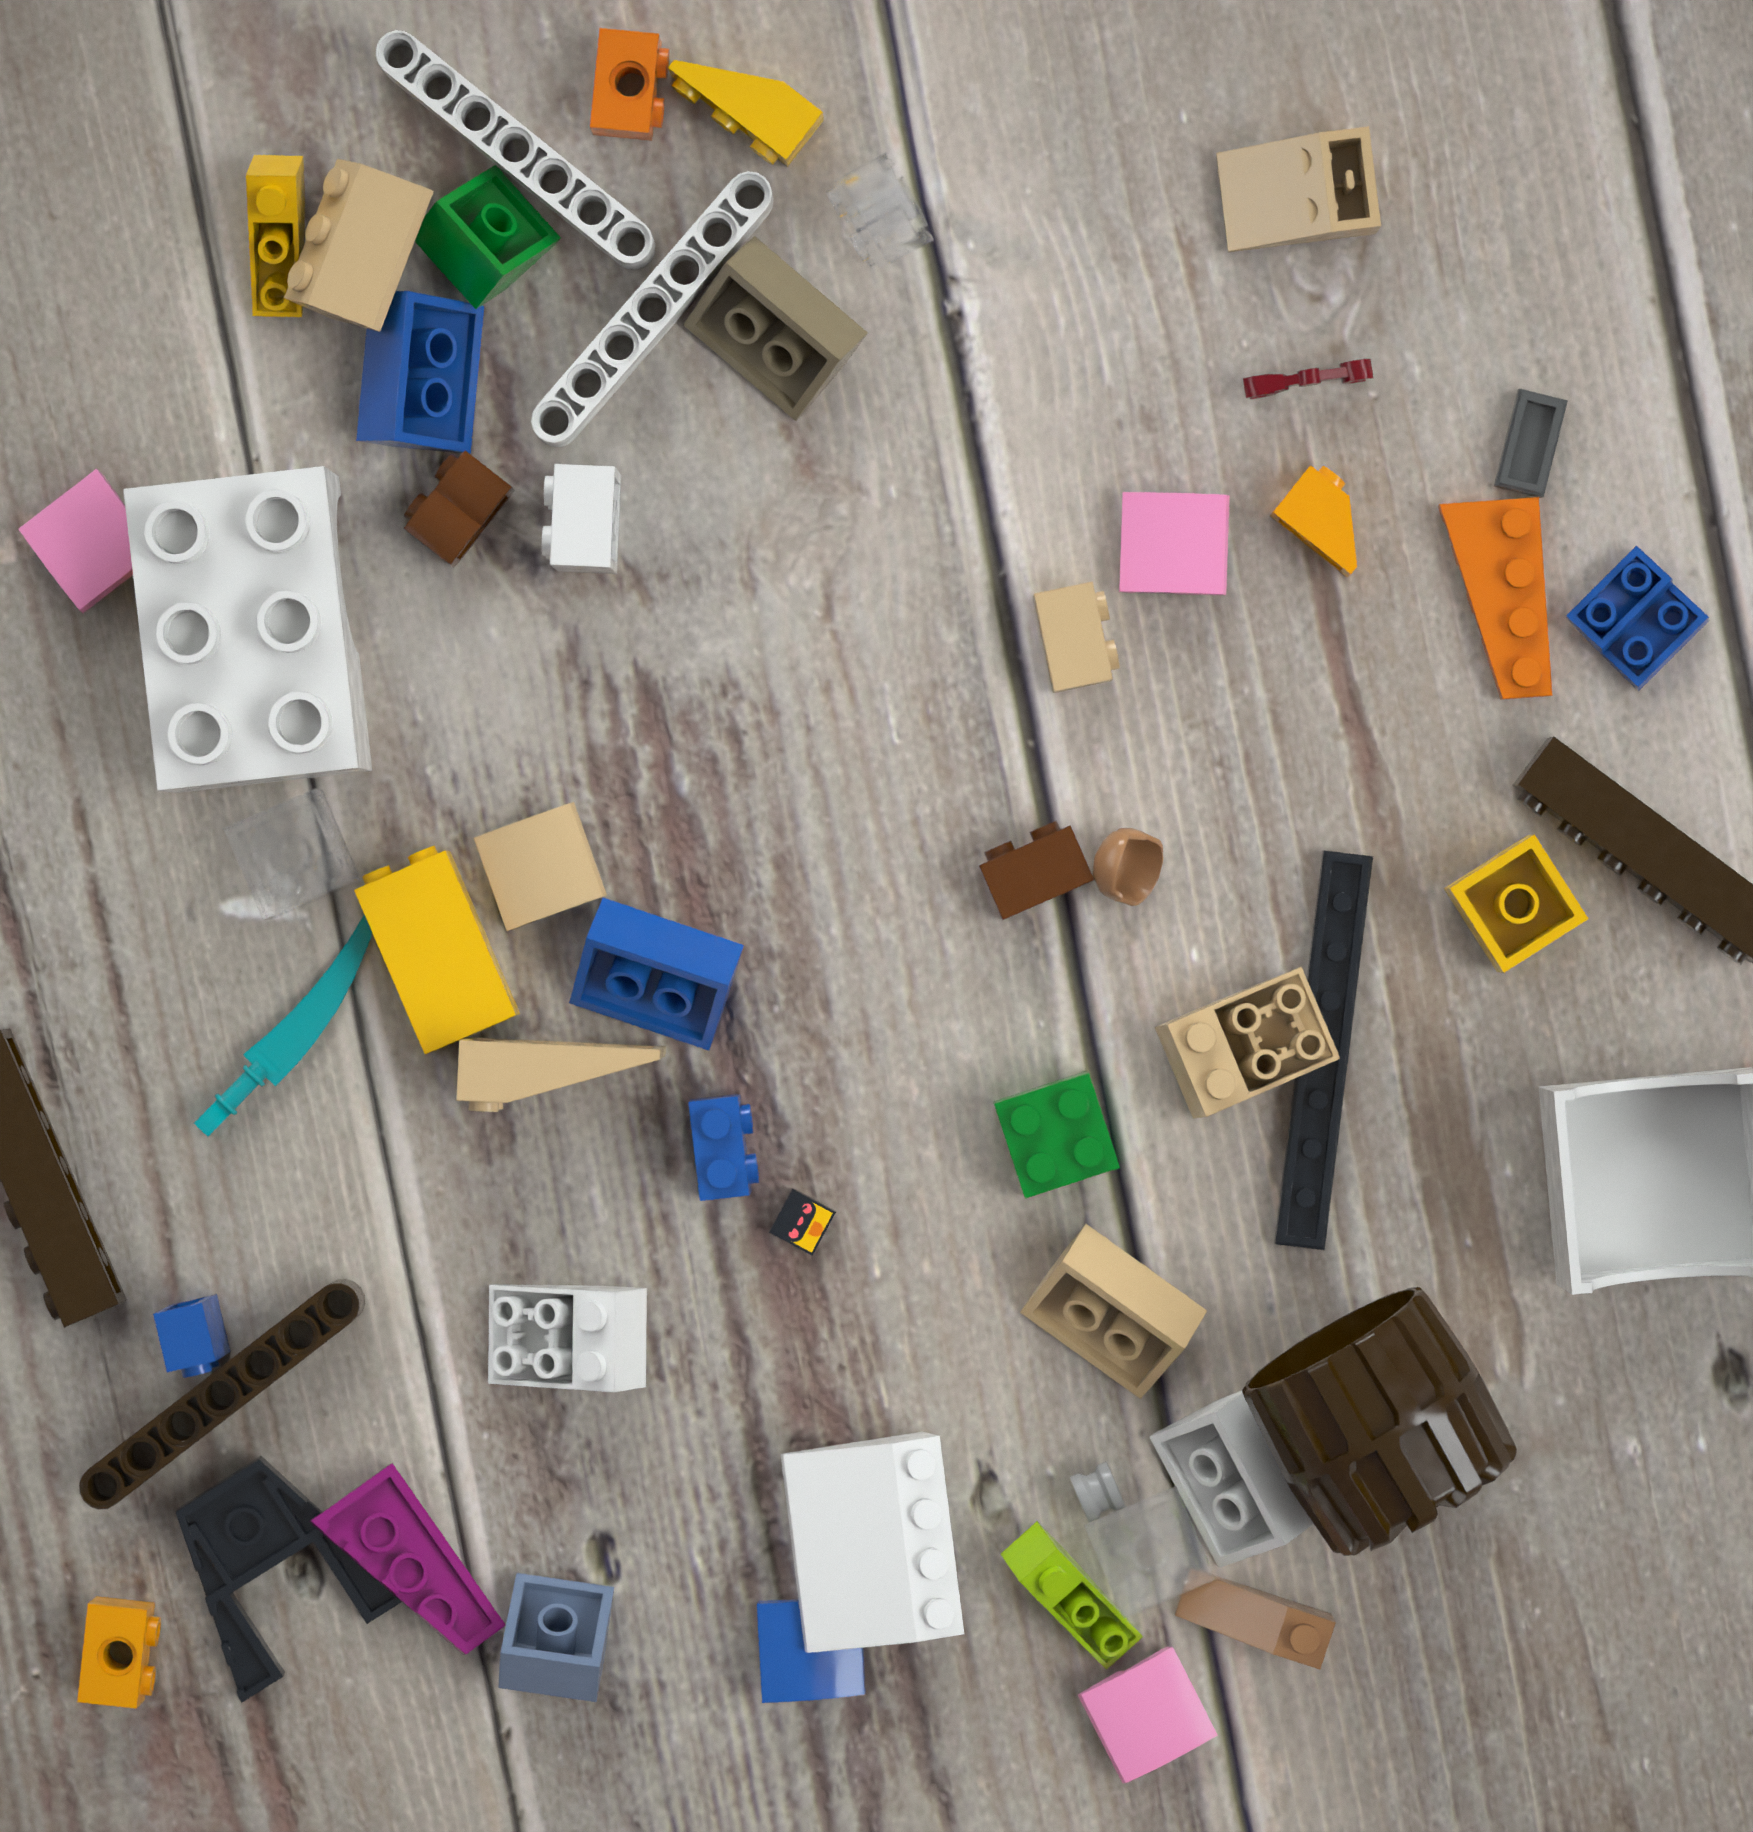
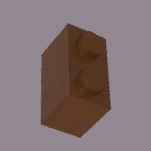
(1036, 870)

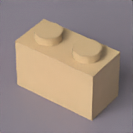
(1075, 637)

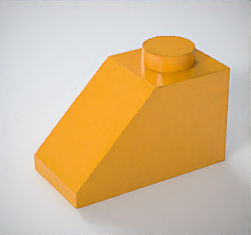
(1321, 517)

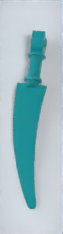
(293, 1037)

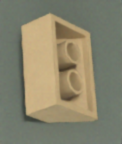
(357, 244)
(1114, 1311)

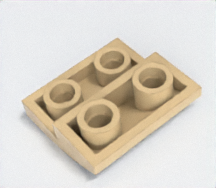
(540, 866)

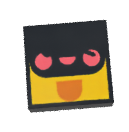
(802, 1221)

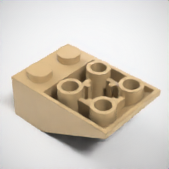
(1299, 190)
(1247, 1043)

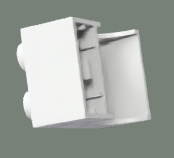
(246, 630)
(1650, 1177)

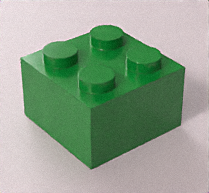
(1056, 1134)

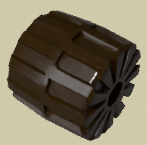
(1380, 1422)

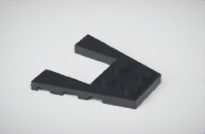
(244, 1531)

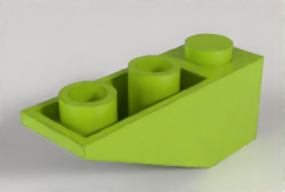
(1070, 1595)

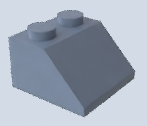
(555, 1637)

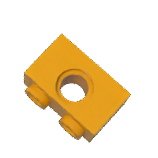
(101, 1677)

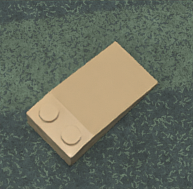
(512, 1069)

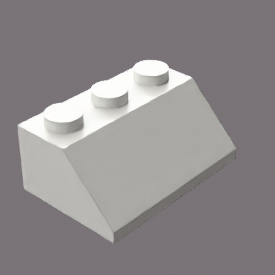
(1230, 1481)

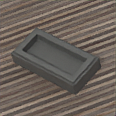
(1530, 443)

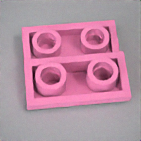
(83, 540)
(1174, 543)
(1147, 1715)

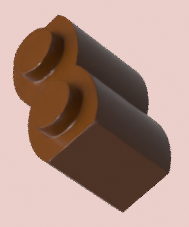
(457, 508)

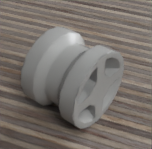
(1097, 1491)

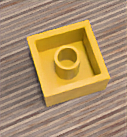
(1516, 903)

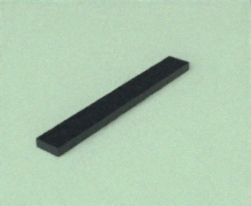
(1320, 1093)

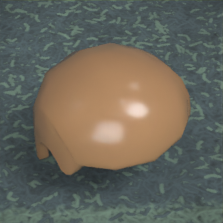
(1128, 865)

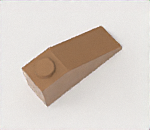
(1260, 1620)

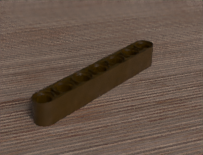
(201, 1405)

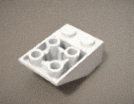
(568, 1337)

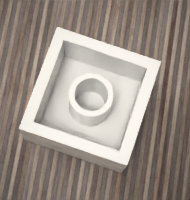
(583, 518)

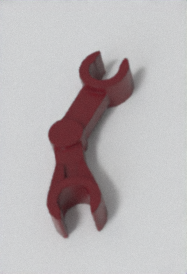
(1272, 384)

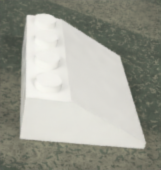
(872, 1543)

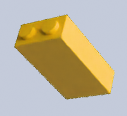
(436, 949)

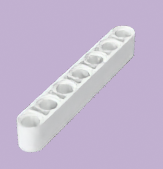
(500, 131)
(657, 285)

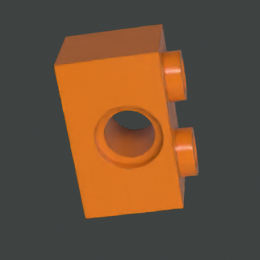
(623, 54)

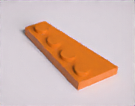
(1505, 585)

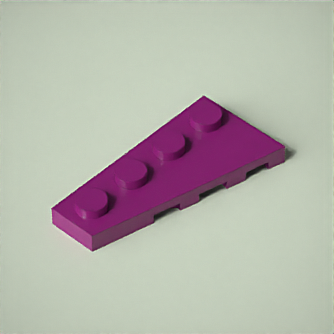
(404, 1550)

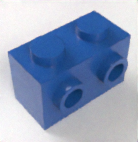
(721, 1148)

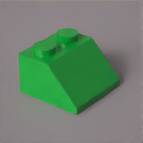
(484, 236)

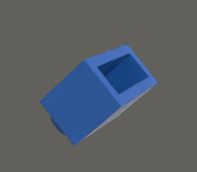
(192, 1335)

